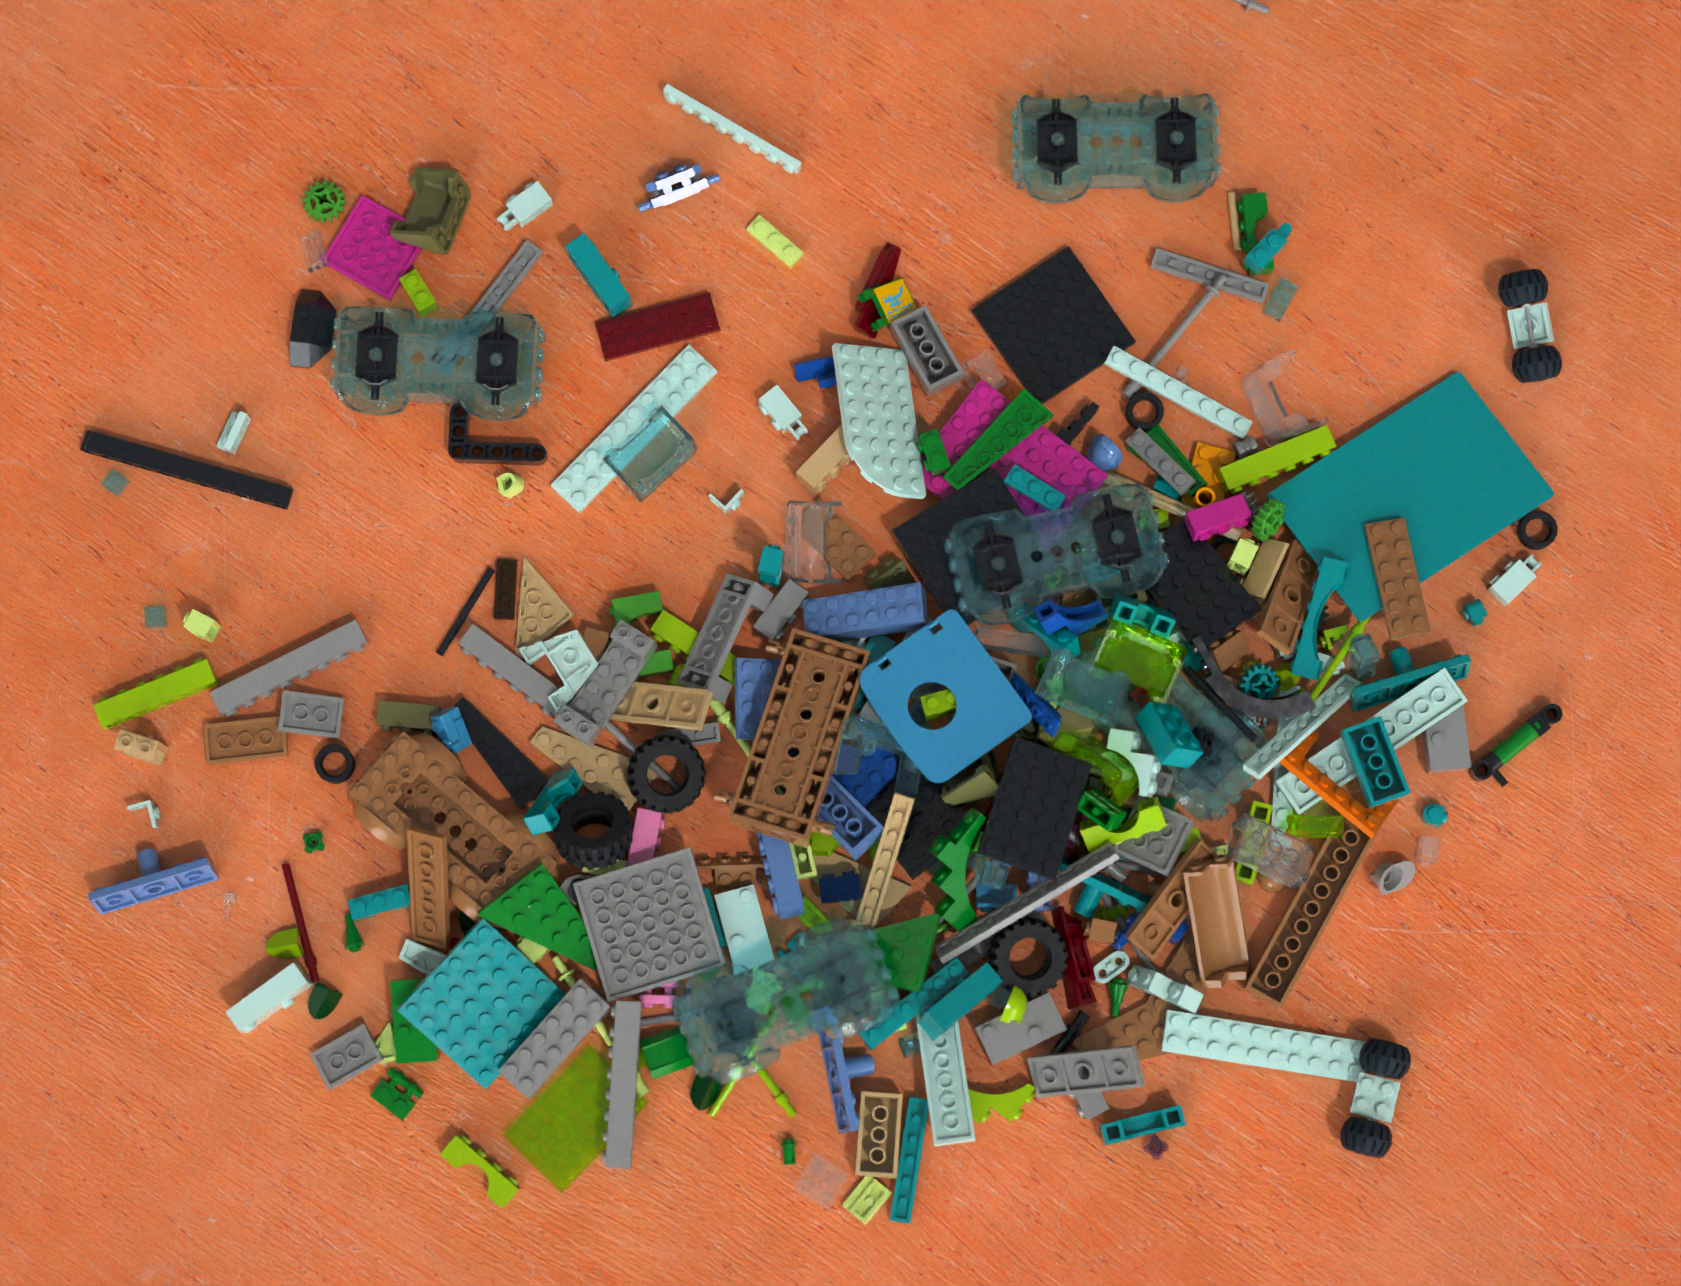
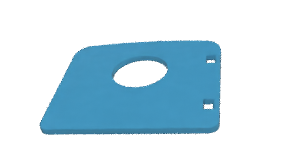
(985, 700)

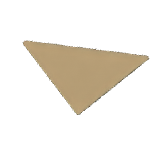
(540, 610)

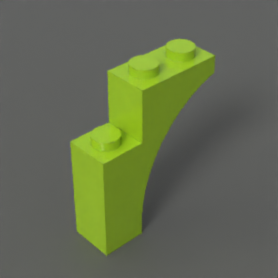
(1006, 1104)

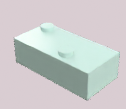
(744, 927)
(269, 998)

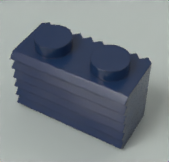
(840, 888)

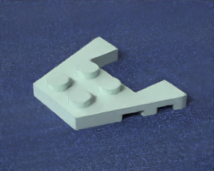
(570, 659)

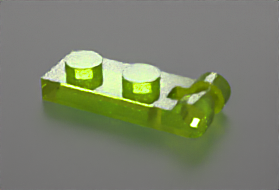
(1315, 826)

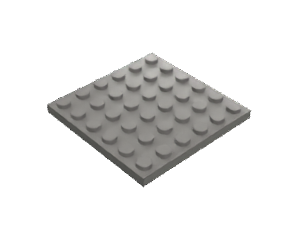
(649, 924)

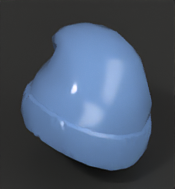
(1104, 453)

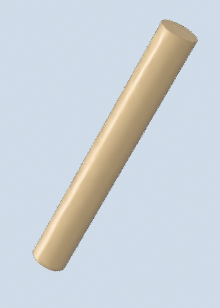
(1234, 221)

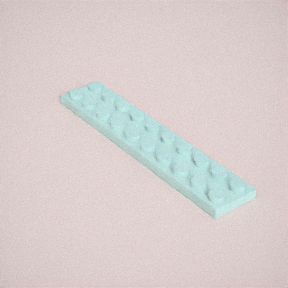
(670, 389)
(1402, 720)
(1261, 1046)

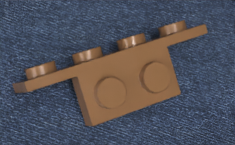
(732, 871)

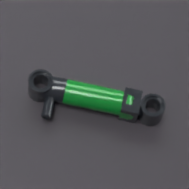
(1514, 744)

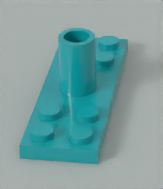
(1406, 679)
(1100, 883)

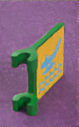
(891, 301)

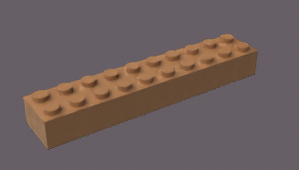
(1307, 916)

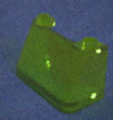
(1144, 656)
(1116, 772)

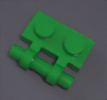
(393, 1099)

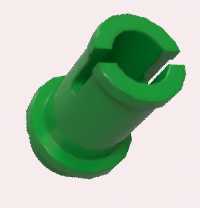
(788, 1151)

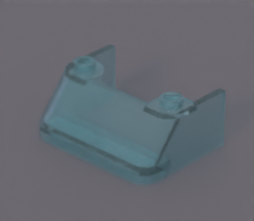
(862, 738)

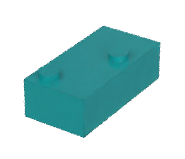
(598, 275)
(1375, 762)
(959, 1001)

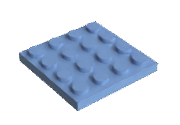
(752, 689)

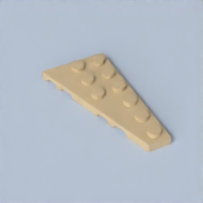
(596, 766)
(838, 864)

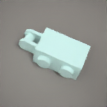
(525, 206)
(782, 412)
(1513, 580)

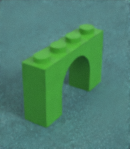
(636, 607)

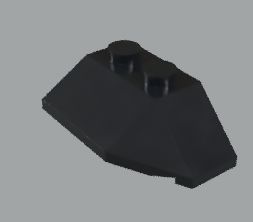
(311, 329)

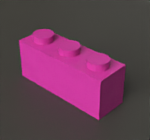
(1217, 518)

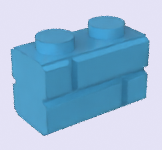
(451, 729)

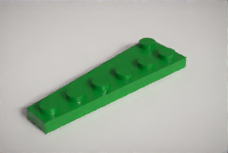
(1009, 429)

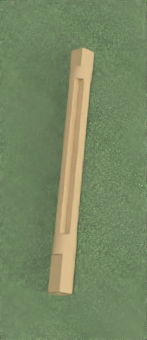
(1167, 503)

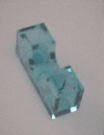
(1362, 656)

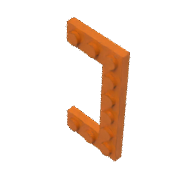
(1365, 819)

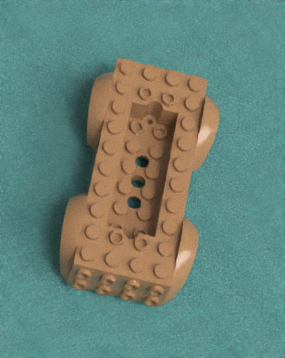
(424, 778)

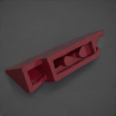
(882, 273)
(1080, 968)

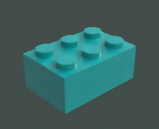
(1169, 734)

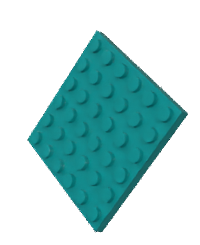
(481, 1002)

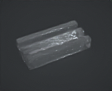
(323, 260)

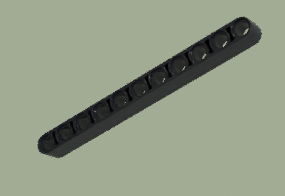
(186, 469)

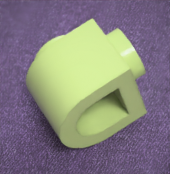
(510, 484)

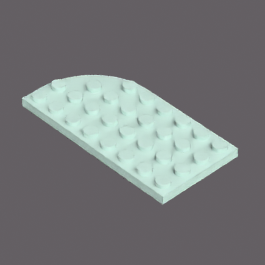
(879, 417)

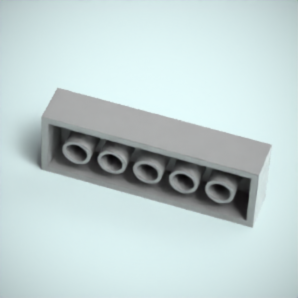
(555, 1038)

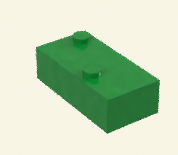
(410, 1042)

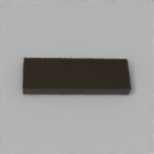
(505, 589)

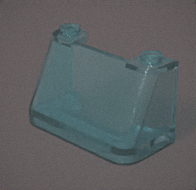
(651, 454)
(1083, 688)

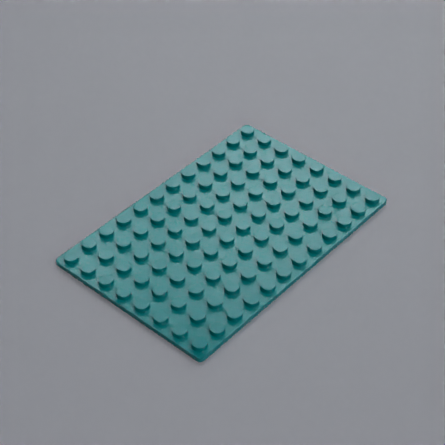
(1432, 462)

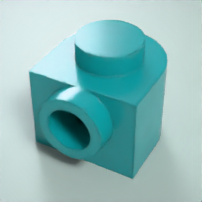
(1474, 612)
(1434, 815)

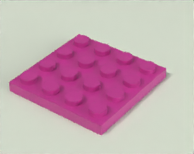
(369, 252)

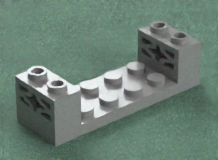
(719, 634)
(607, 684)

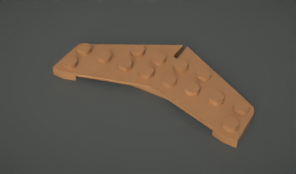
(1146, 1023)

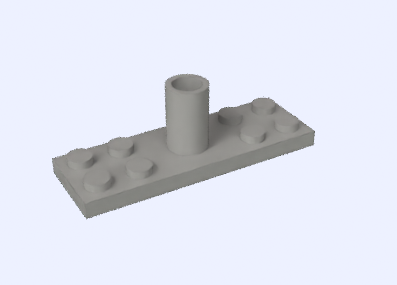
(1086, 1071)

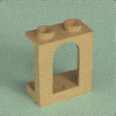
(141, 747)

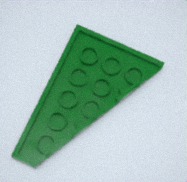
(543, 914)
(908, 950)

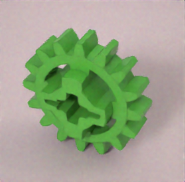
(321, 209)
(1268, 519)

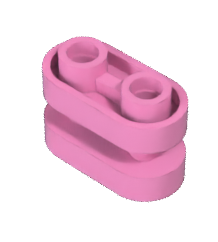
(648, 1000)

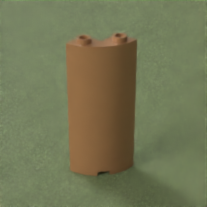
(1217, 921)

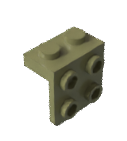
(888, 574)

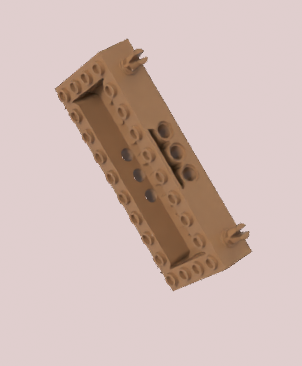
(807, 776)

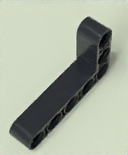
(487, 447)

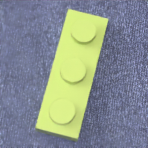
(774, 241)

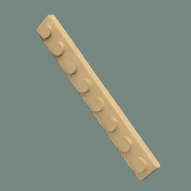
(885, 859)

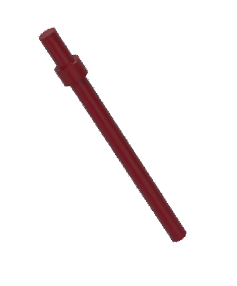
(310, 961)

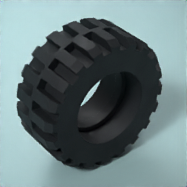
(692, 782)
(595, 851)
(1050, 971)

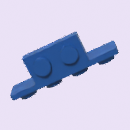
(819, 368)
(1040, 709)

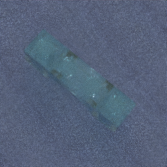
(988, 873)

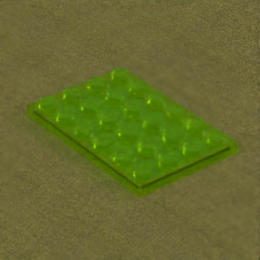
(567, 1122)

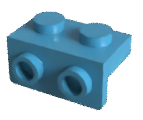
(993, 899)

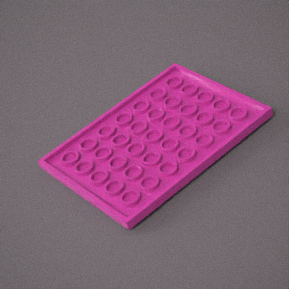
(1039, 454)

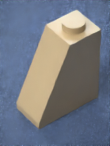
(1069, 722)

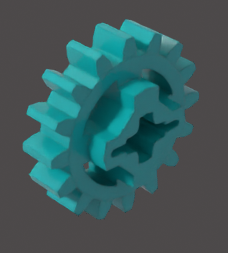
(1257, 678)

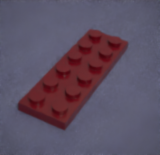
(657, 326)

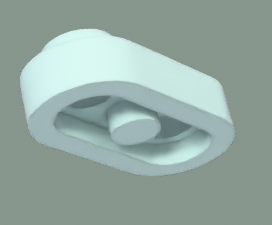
(1110, 967)

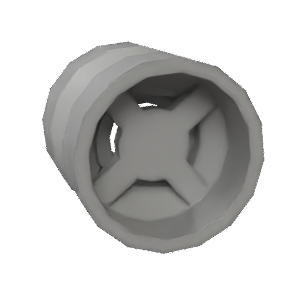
(1245, 448)

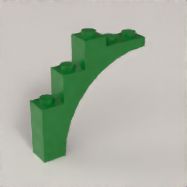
(951, 876)

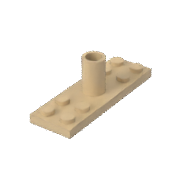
(664, 706)

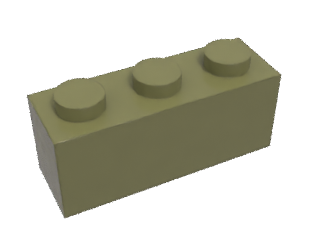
(405, 716)

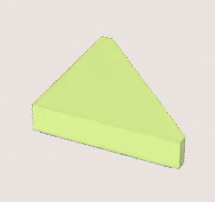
(387, 1044)

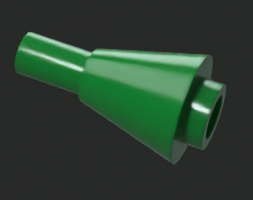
(353, 940)
(1117, 991)

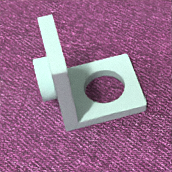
(733, 504)
(154, 812)

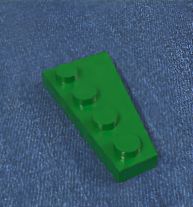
(1162, 439)

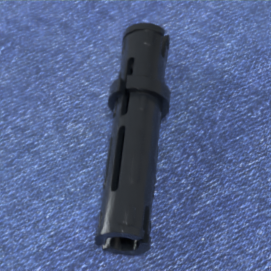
(1070, 1034)

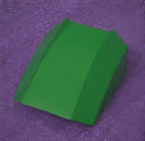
(666, 1052)

